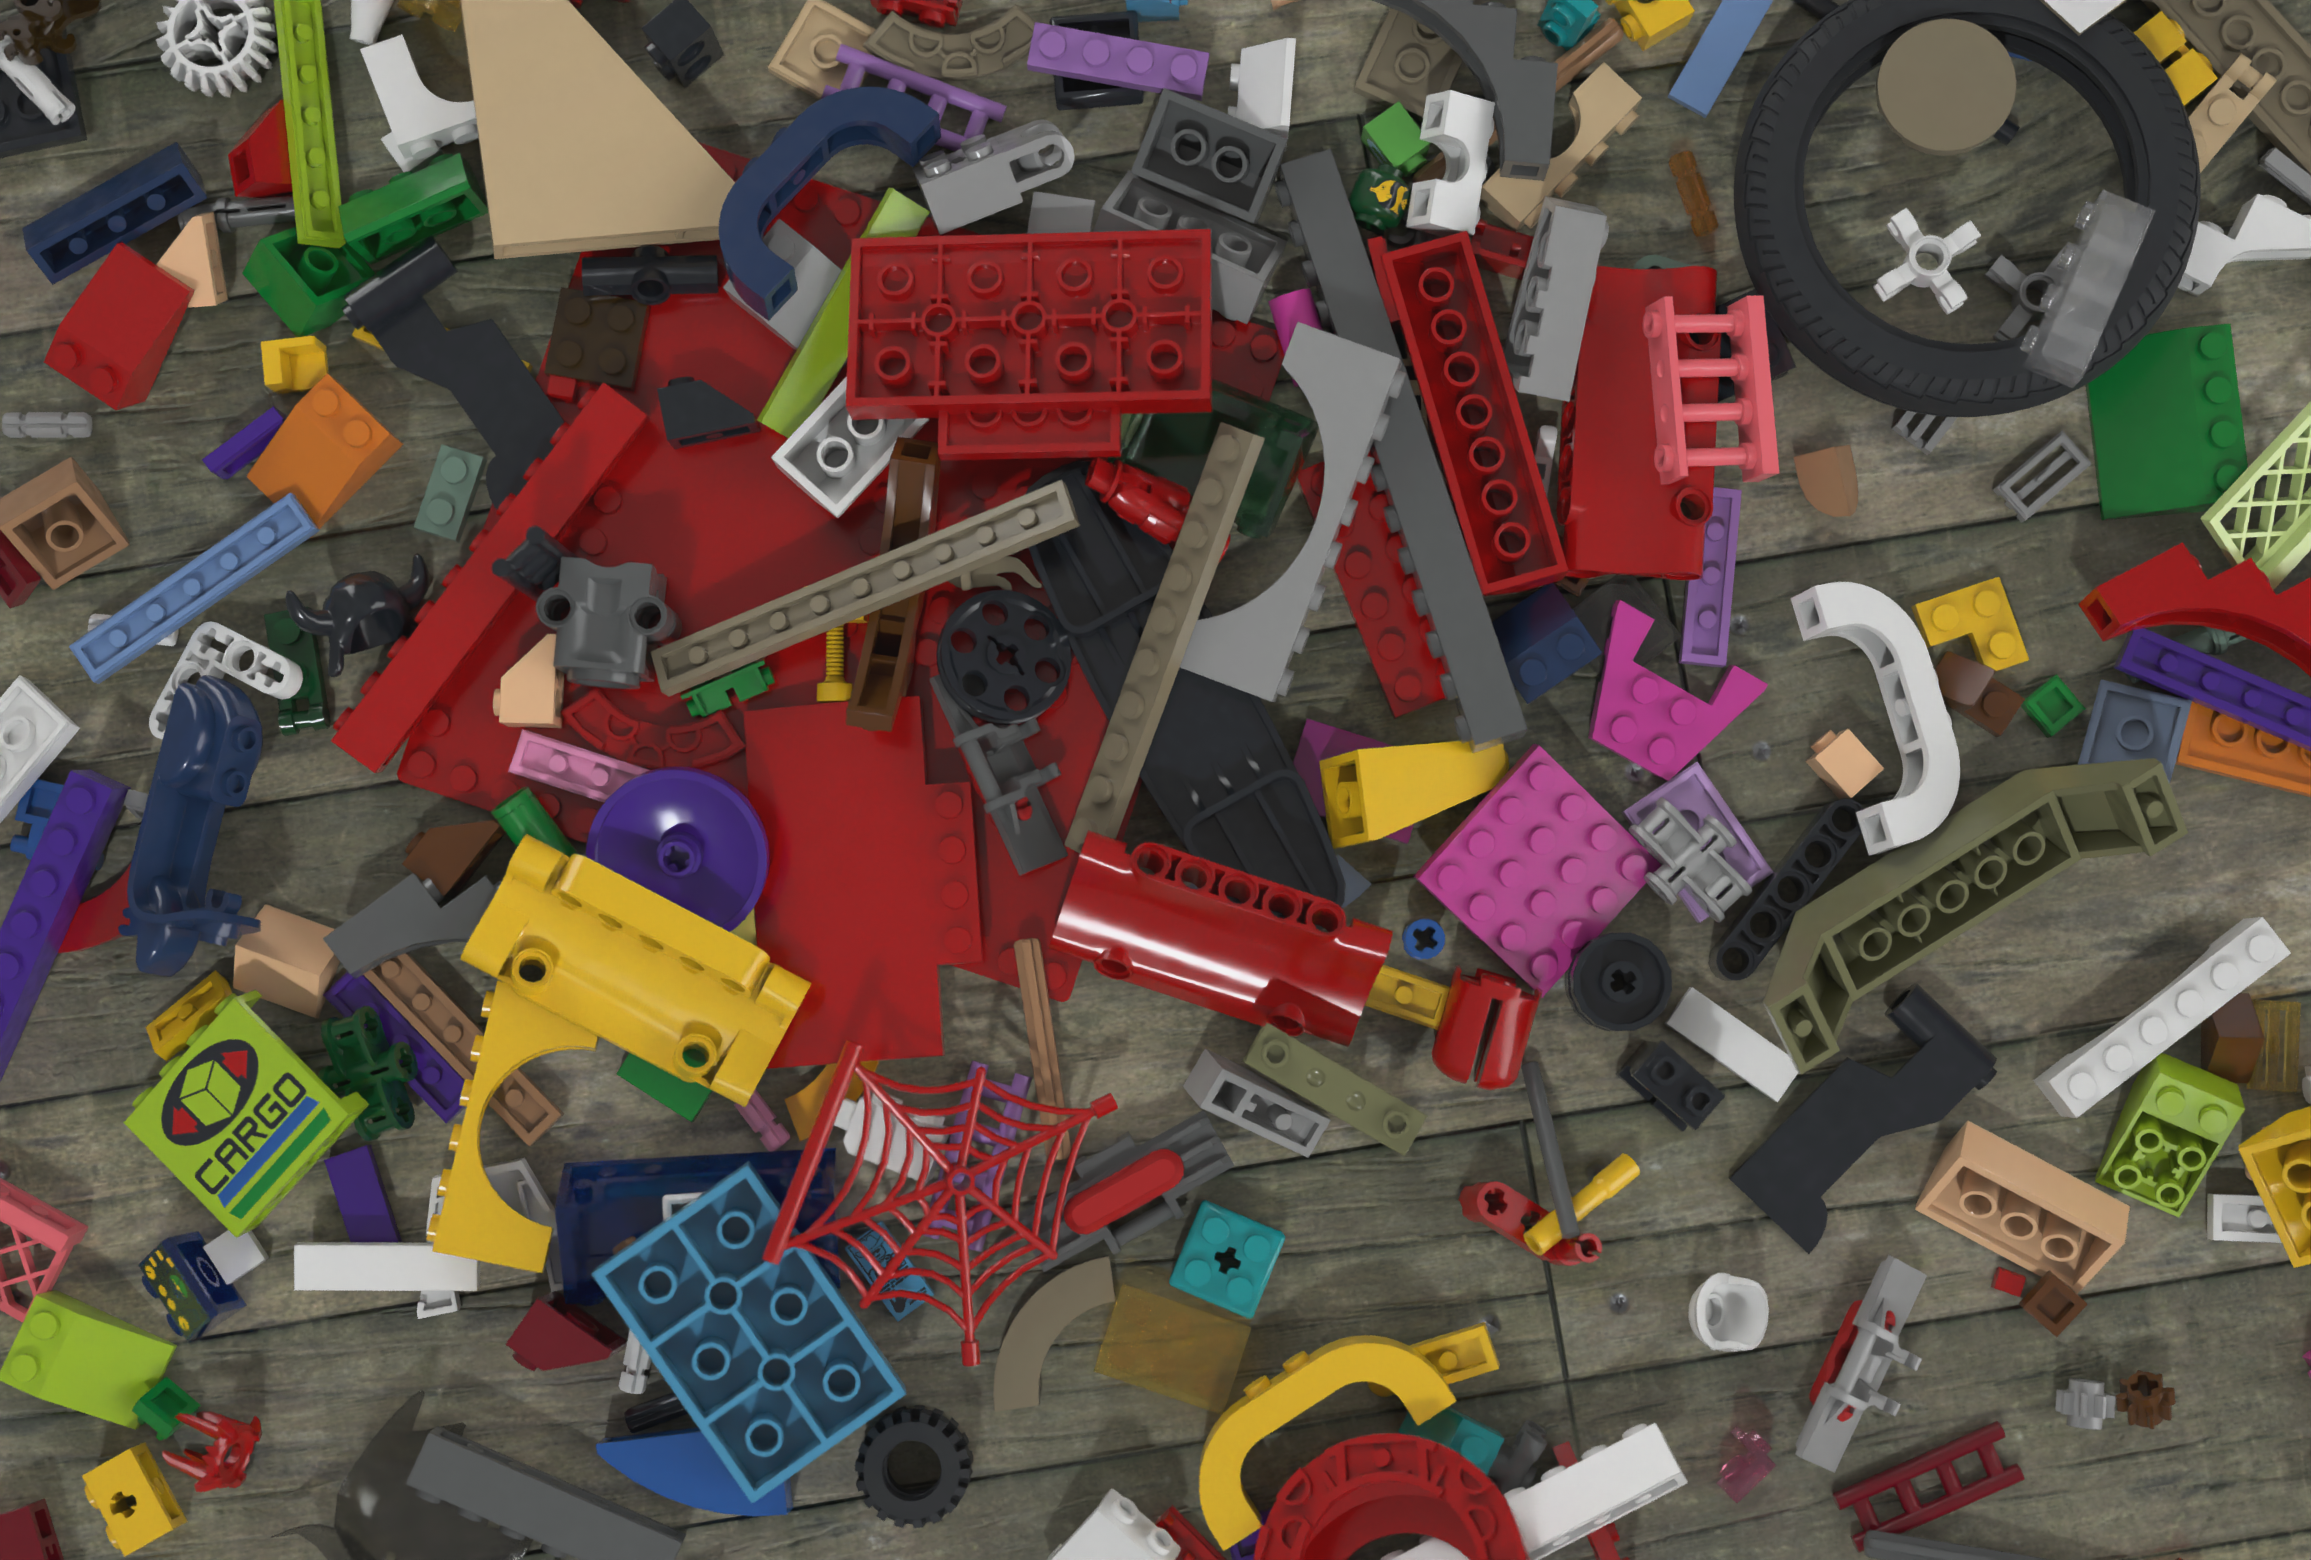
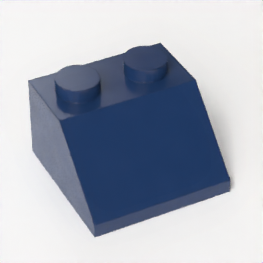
(1543, 642)

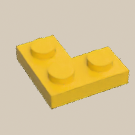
(1981, 614)

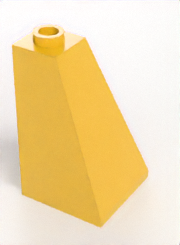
(1396, 786)

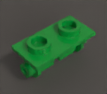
(712, 694)

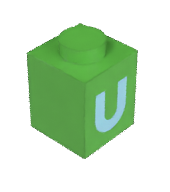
(1396, 140)

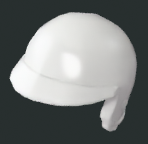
(1729, 1313)

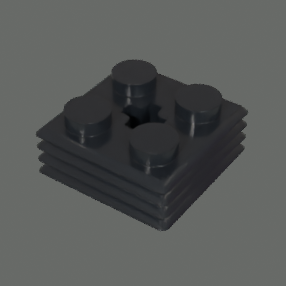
(1084, 94)

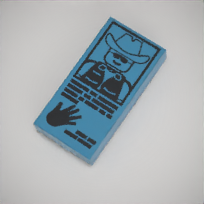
(883, 1253)

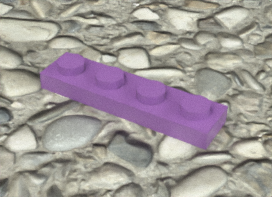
(1117, 61)
(1710, 598)

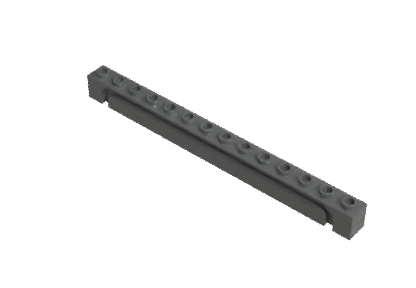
(1404, 462)

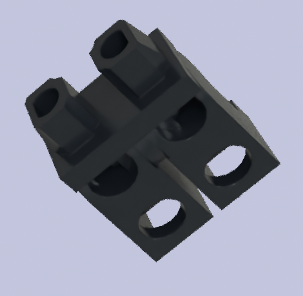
(1679, 1089)

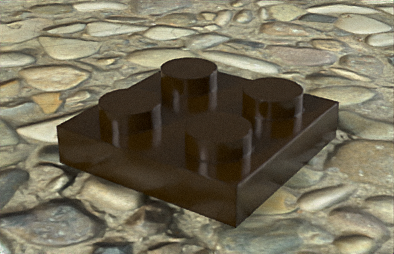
(597, 339)

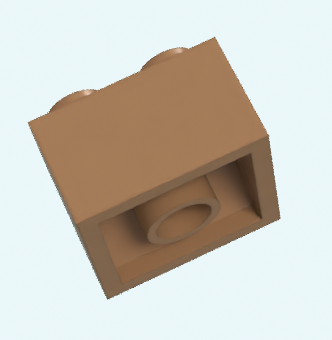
(61, 523)

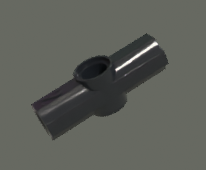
(650, 275)

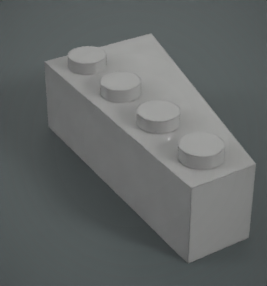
(1555, 298)

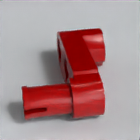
(1504, 1217)

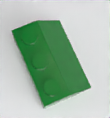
(412, 208)

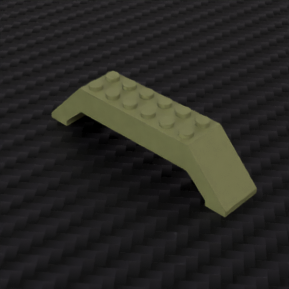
(1953, 882)

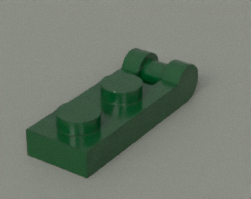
(303, 649)

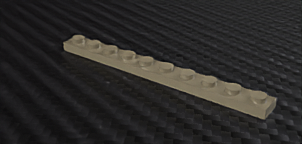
(865, 588)
(1166, 634)

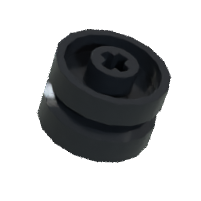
(1644, 975)

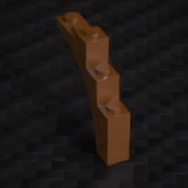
(891, 631)

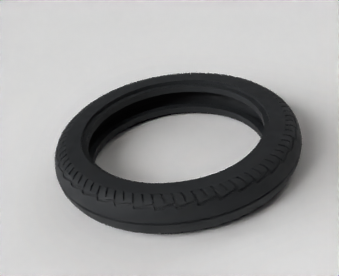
(1904, 369)

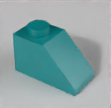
(1460, 1433)

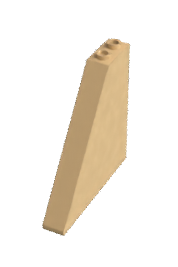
(577, 140)

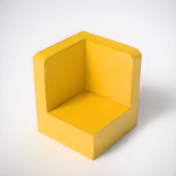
(293, 363)

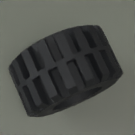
(903, 1504)

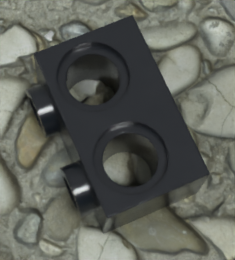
(681, 43)

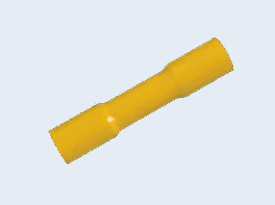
(1602, 1187)

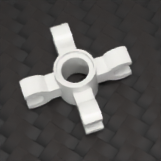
(1907, 233)

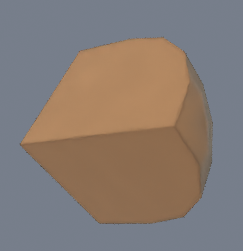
(1829, 480)

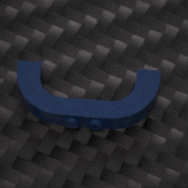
(794, 157)

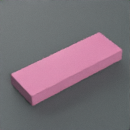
(570, 767)

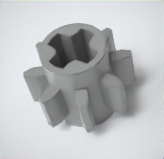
(2085, 1403)

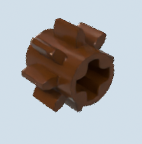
(2145, 1399)

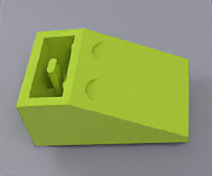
(2169, 1133)

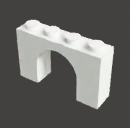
(414, 113)

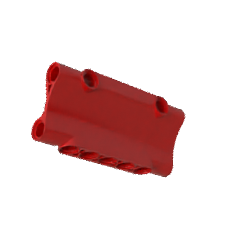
(1607, 474)
(1219, 950)

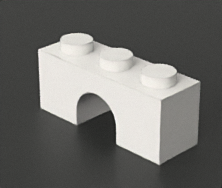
(1462, 131)

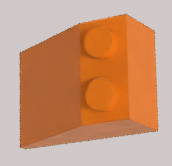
(324, 451)

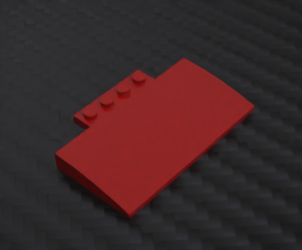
(1030, 336)
(862, 879)

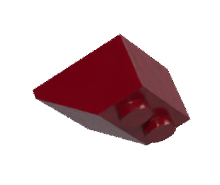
(561, 1336)

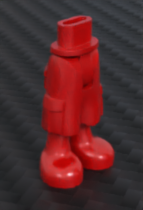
(1142, 498)

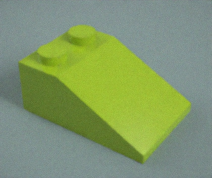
(85, 1359)

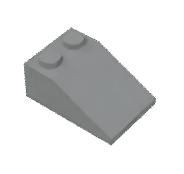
(814, 279)

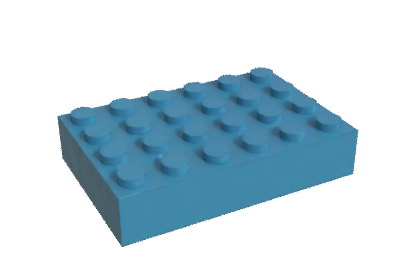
(749, 1346)

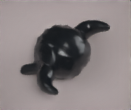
(362, 612)

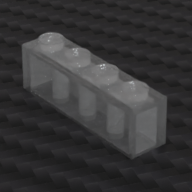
(2087, 288)

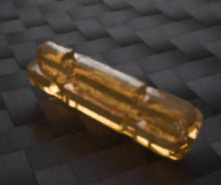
(1693, 193)

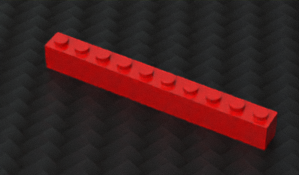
(473, 593)

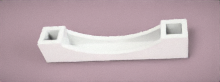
(2198, 992)

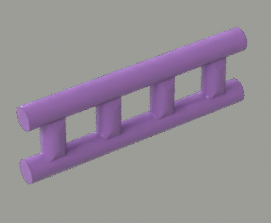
(940, 92)
(984, 1180)

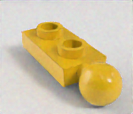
(1455, 1355)

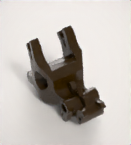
(42, 26)

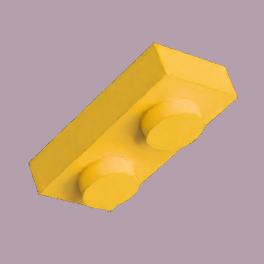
(192, 1011)

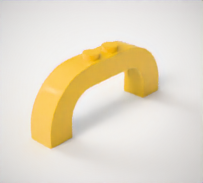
(1278, 1400)

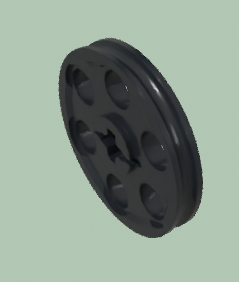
(993, 639)

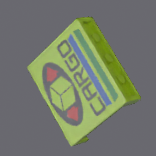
(240, 1116)

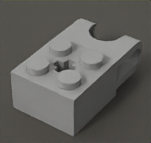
(991, 173)

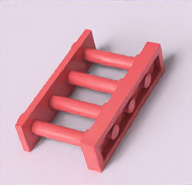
(1752, 385)

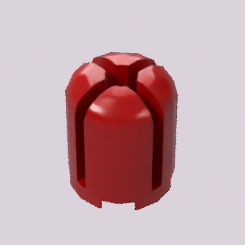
(1464, 1023)

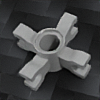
(2007, 276)

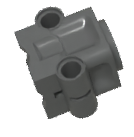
(607, 629)

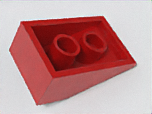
(120, 329)

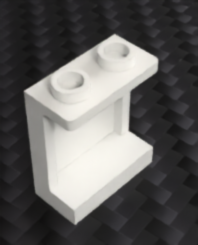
(1117, 1533)

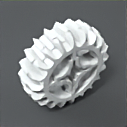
(185, 47)

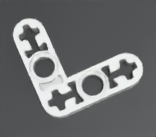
(208, 661)

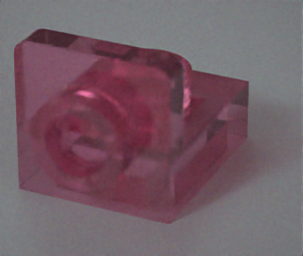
(1744, 1473)

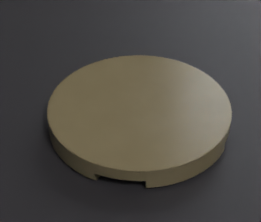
(1946, 86)

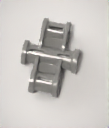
(1701, 872)

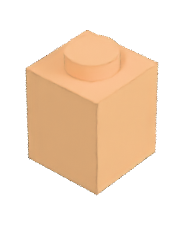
(1843, 763)

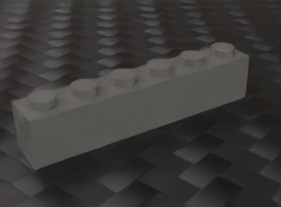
(535, 1503)

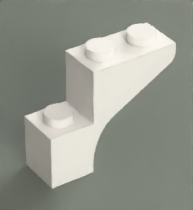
(2260, 232)

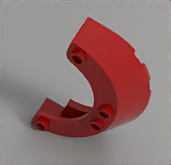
(1388, 1488)

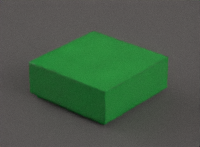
(2052, 706)

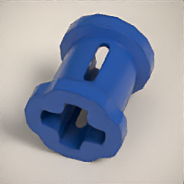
(1437, 937)

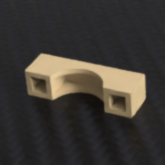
(1598, 109)

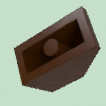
(452, 853)

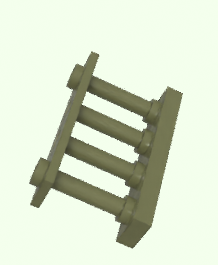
(1334, 1088)

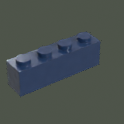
(114, 213)

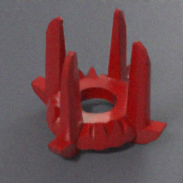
(211, 1468)

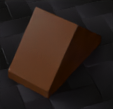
(2232, 1040)

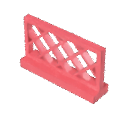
(44, 1225)

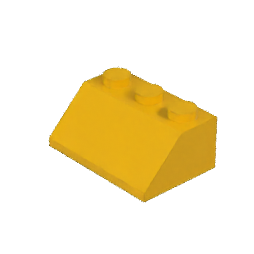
(2281, 1171)

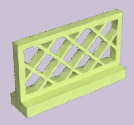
(2289, 540)

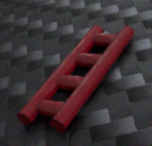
(1940, 1460)

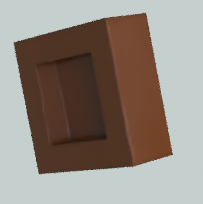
(2053, 1303)

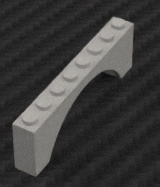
(1348, 396)

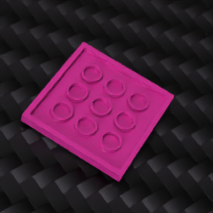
(1537, 869)

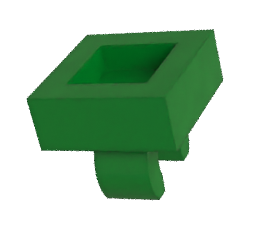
(161, 1406)

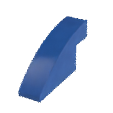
(689, 1471)

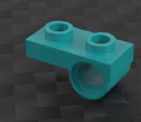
(1568, 21)

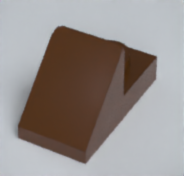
(1975, 694)

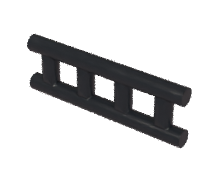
(533, 564)

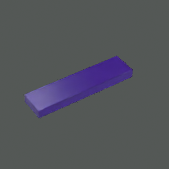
(436, 1079)

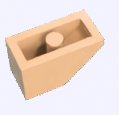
(197, 261)
(532, 690)

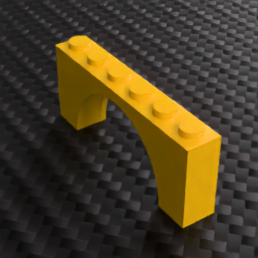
(474, 1217)

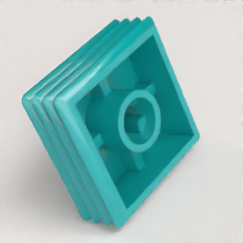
(1240, 1286)

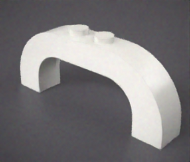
(1911, 700)

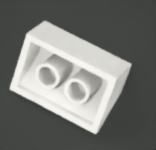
(840, 456)

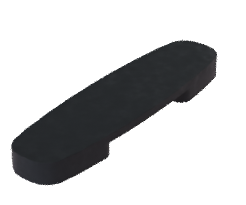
(1215, 751)

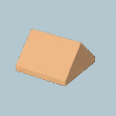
(286, 961)

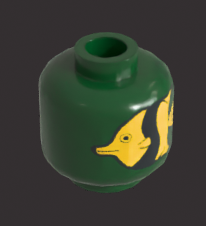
(1379, 198)

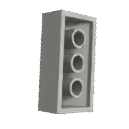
(1240, 252)

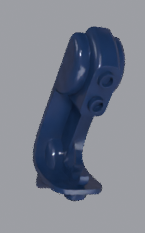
(201, 767)

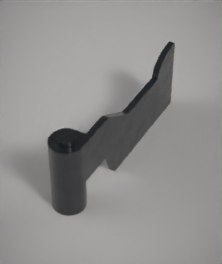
(468, 361)
(1858, 1108)

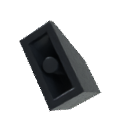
(700, 414)

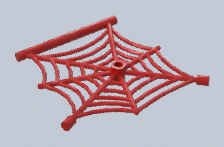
(847, 1065)

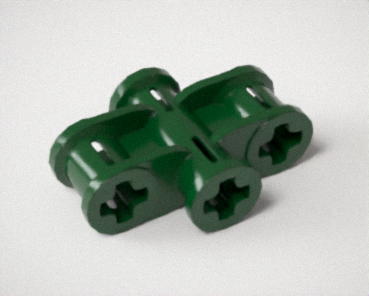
(363, 1060)

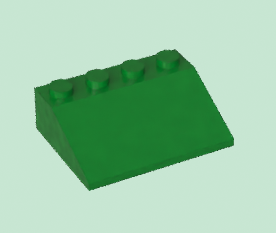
(2168, 425)

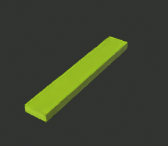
(309, 122)
(826, 341)

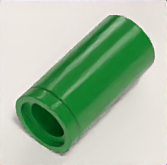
(525, 815)

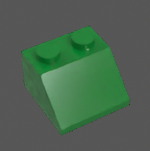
(304, 280)

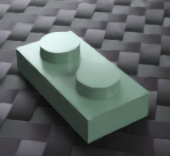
(450, 493)

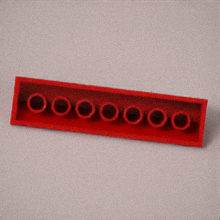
(1474, 415)

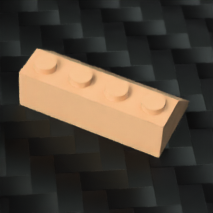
(2023, 1207)

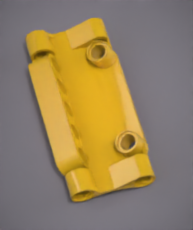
(636, 969)

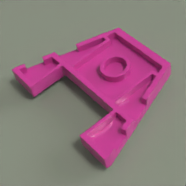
(1649, 716)

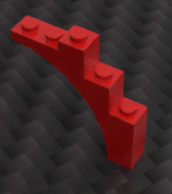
(2176, 592)

